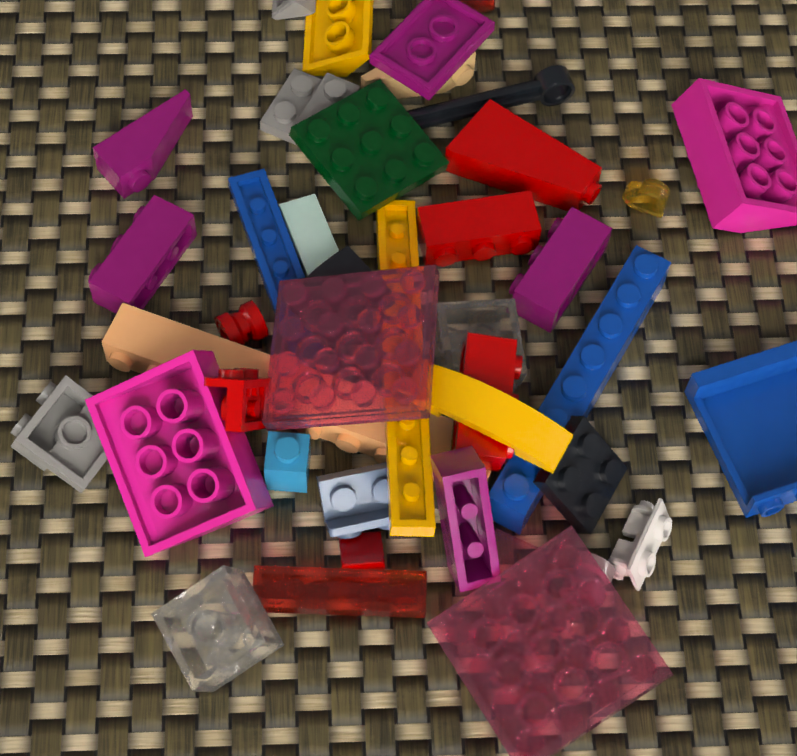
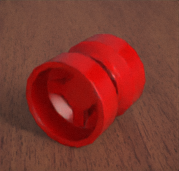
(243, 325)

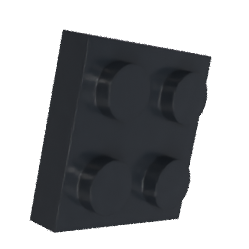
(583, 477)

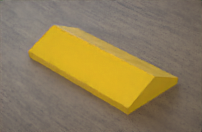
(338, 37)

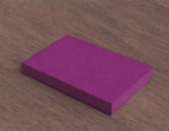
(431, 44)

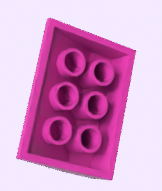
(740, 155)
(173, 453)

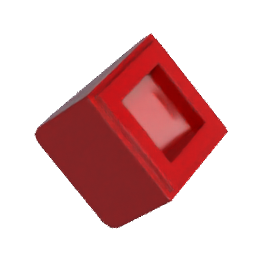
(362, 552)

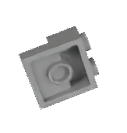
(301, 98)
(62, 435)

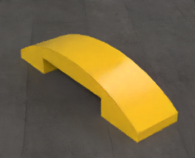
(499, 417)

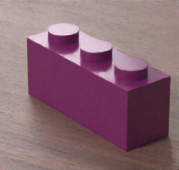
(143, 255)
(559, 268)
(465, 517)

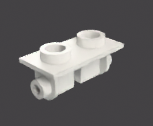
(648, 527)

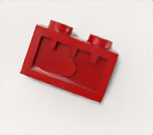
(245, 398)

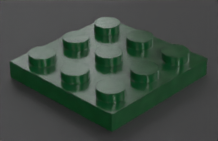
(368, 149)

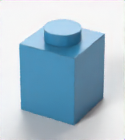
(287, 461)

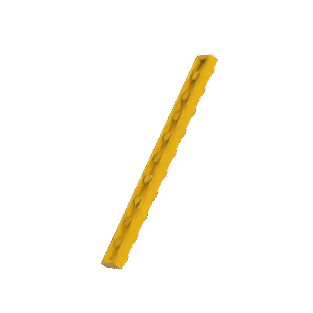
(406, 440)

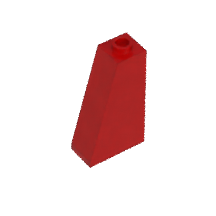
(519, 157)

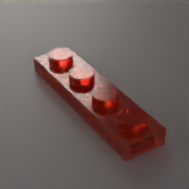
(341, 591)

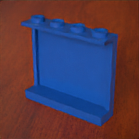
(752, 425)

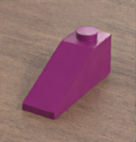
(140, 149)

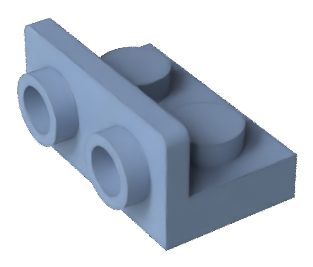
(354, 500)

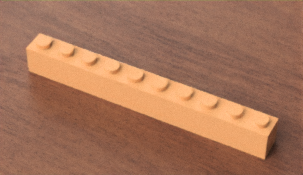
(146, 340)

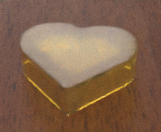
(647, 196)

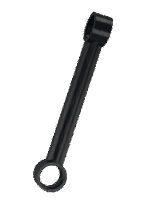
(549, 86)

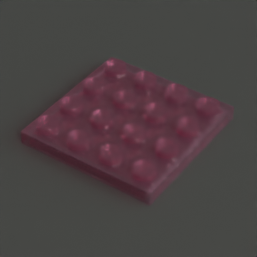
(353, 349)
(549, 648)

